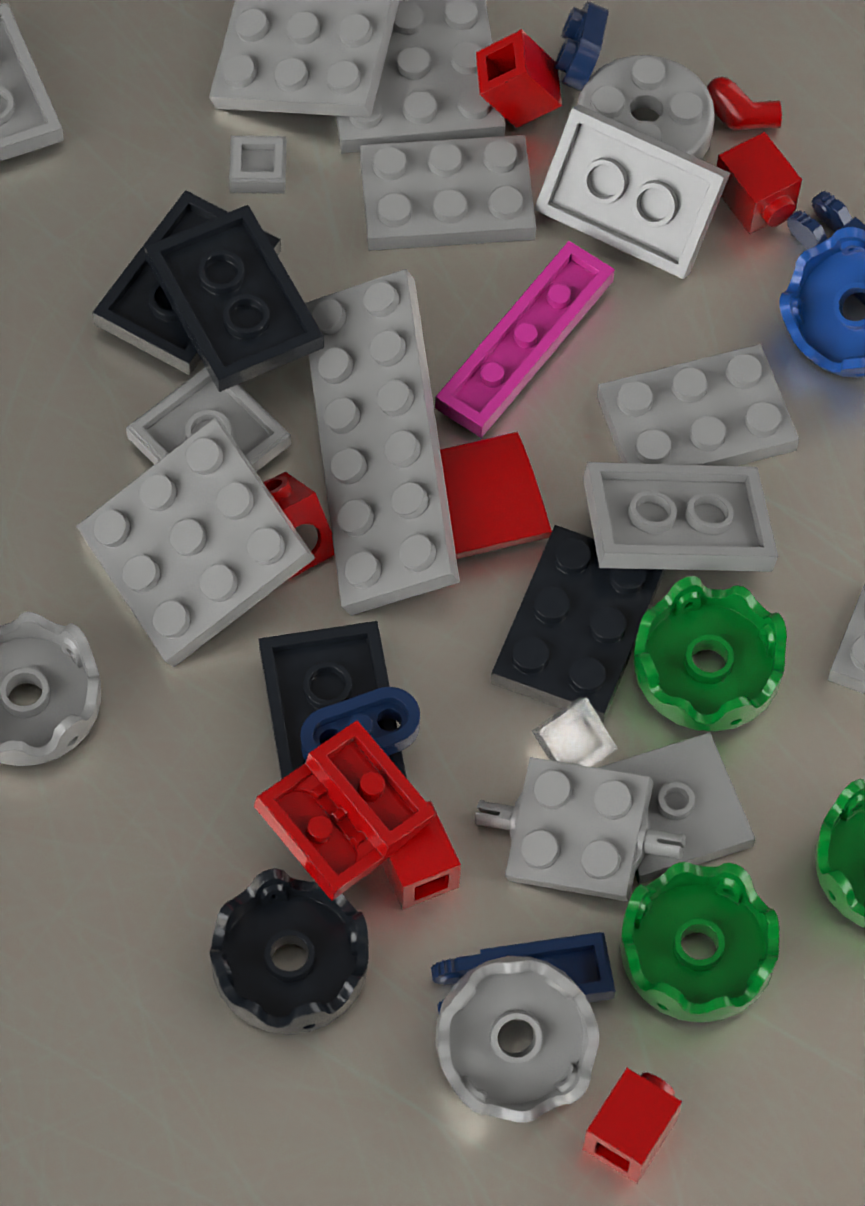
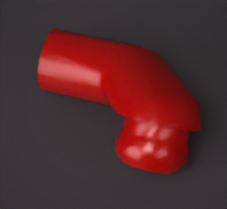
(737, 109)

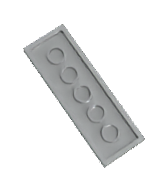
(380, 445)

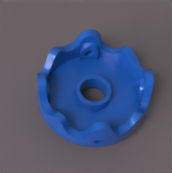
(815, 302)

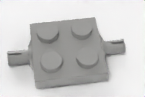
(579, 829)

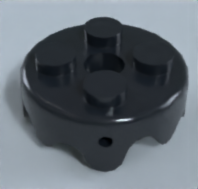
(279, 913)

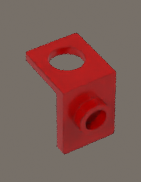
(301, 508)

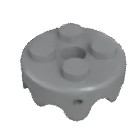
(659, 85)
(65, 670)
(524, 1083)

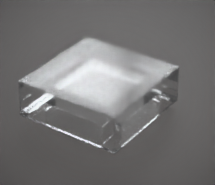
(575, 735)

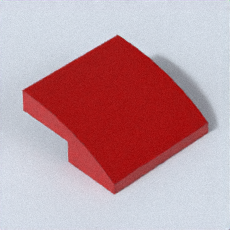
(492, 496)
(344, 810)

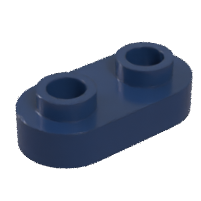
(582, 44)
(369, 711)

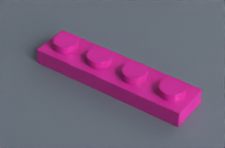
(524, 339)

